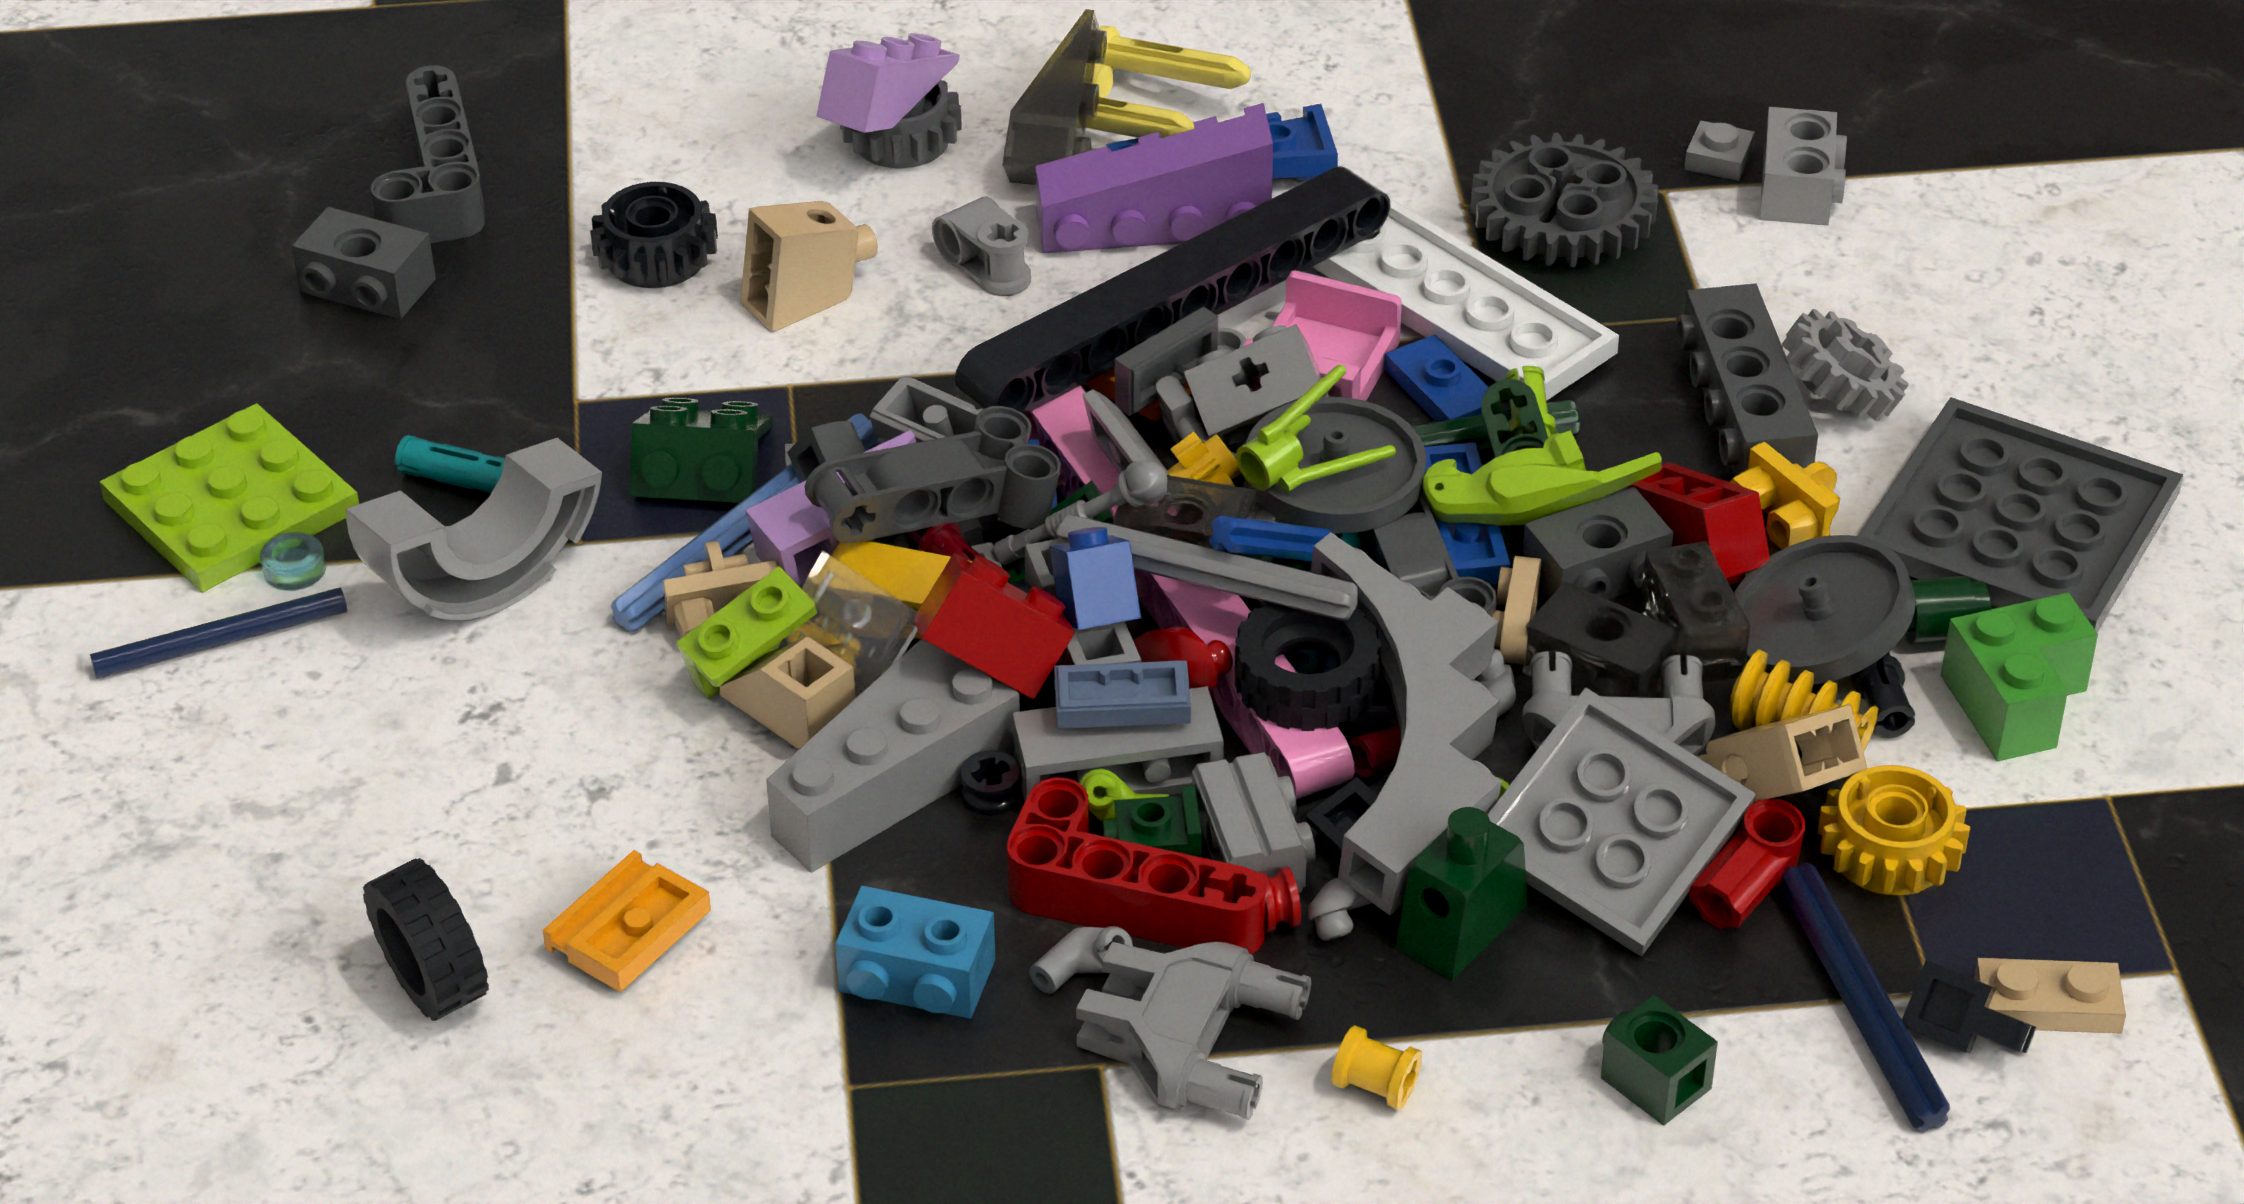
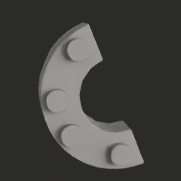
(493, 553)

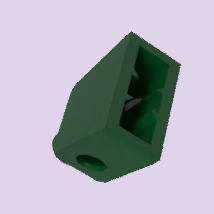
(1462, 893)

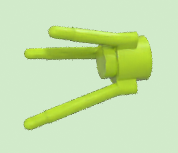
(1277, 451)

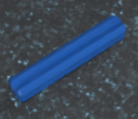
(1265, 538)

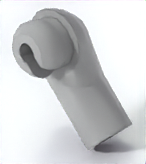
(1331, 907)
(1075, 953)

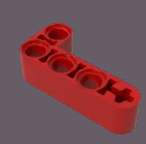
(1107, 882)

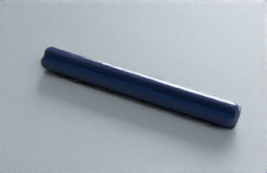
(1865, 998)

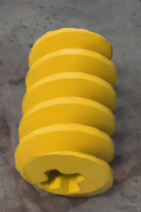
(1770, 698)

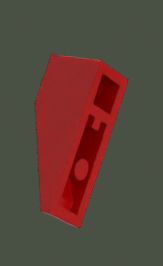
(1710, 511)

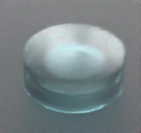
(293, 561)

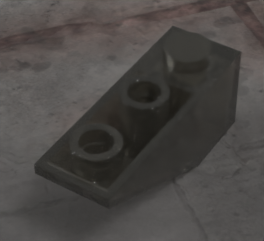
(1054, 108)

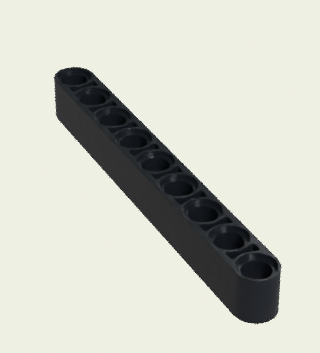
(1208, 271)

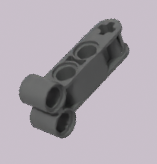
(940, 481)
(1417, 555)

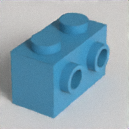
(907, 955)

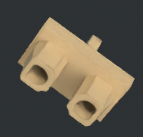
(709, 586)

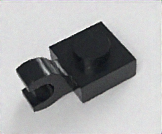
(1957, 1010)

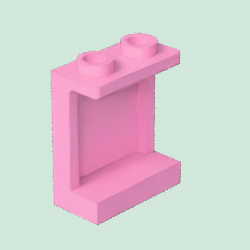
(1342, 327)

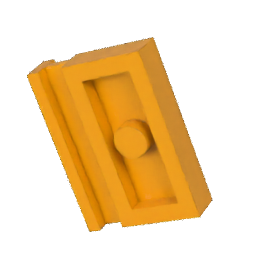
(627, 920)

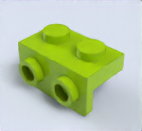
(744, 630)

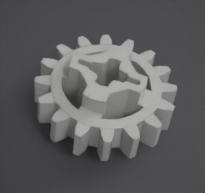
(1845, 364)

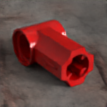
(1750, 863)

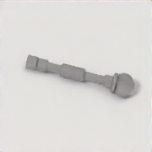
(1137, 484)

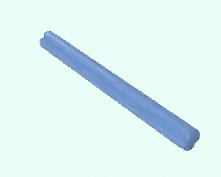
(732, 532)

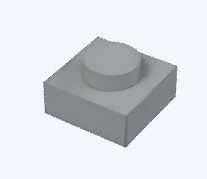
(1719, 150)

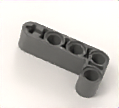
(446, 190)

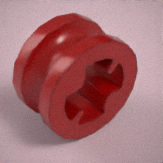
(1281, 900)

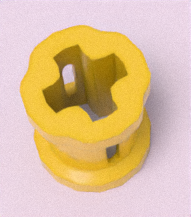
(1376, 1067)

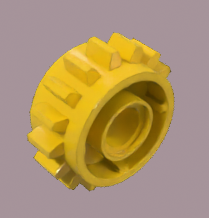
(1893, 830)

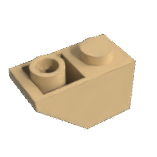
(793, 690)

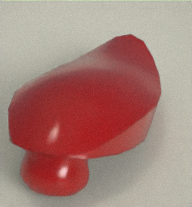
(1181, 644)

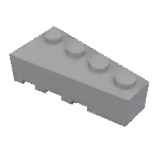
(888, 754)

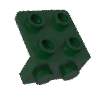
(697, 451)

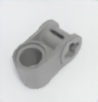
(985, 245)

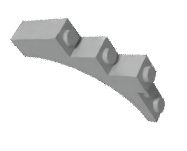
(1443, 717)

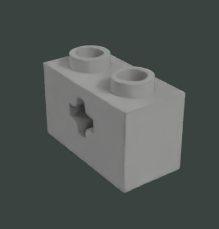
(1224, 384)

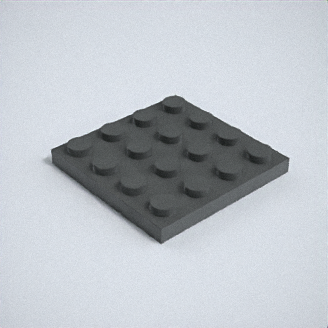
(2022, 510)

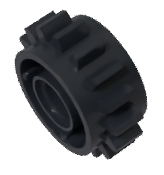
(654, 234)

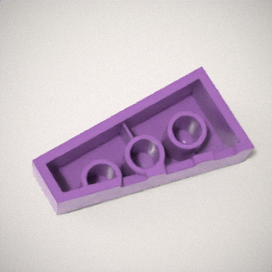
(1156, 188)

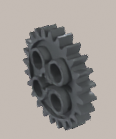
(1596, 214)

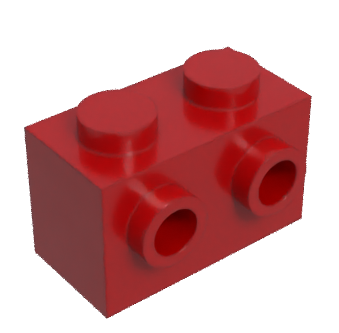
(995, 624)

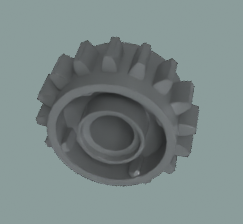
(917, 137)

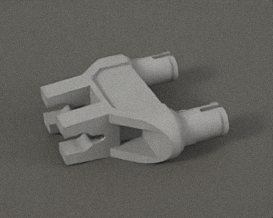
(1678, 716)
(1169, 1010)

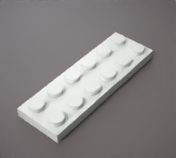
(1473, 302)

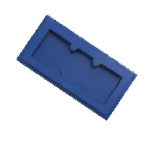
(1436, 379)

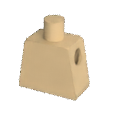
(800, 260)
(1769, 761)

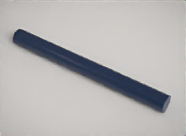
(218, 632)

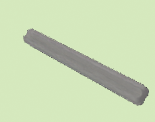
(1228, 571)

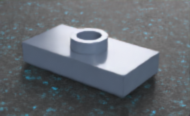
(1122, 694)

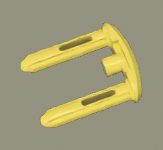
(1160, 61)

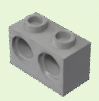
(1802, 166)

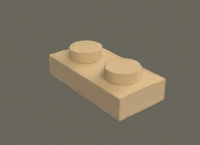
(2056, 993)

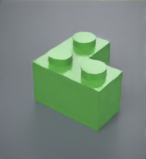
(2017, 669)

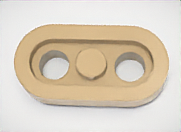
(1519, 593)

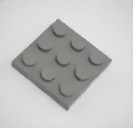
(1618, 820)

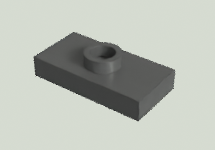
(1161, 356)

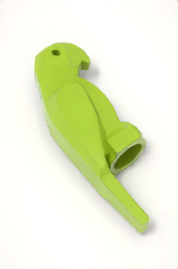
(1527, 484)

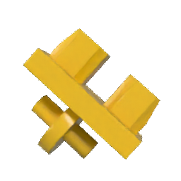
(1795, 498)

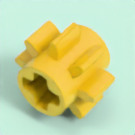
(1204, 461)

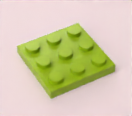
(226, 495)

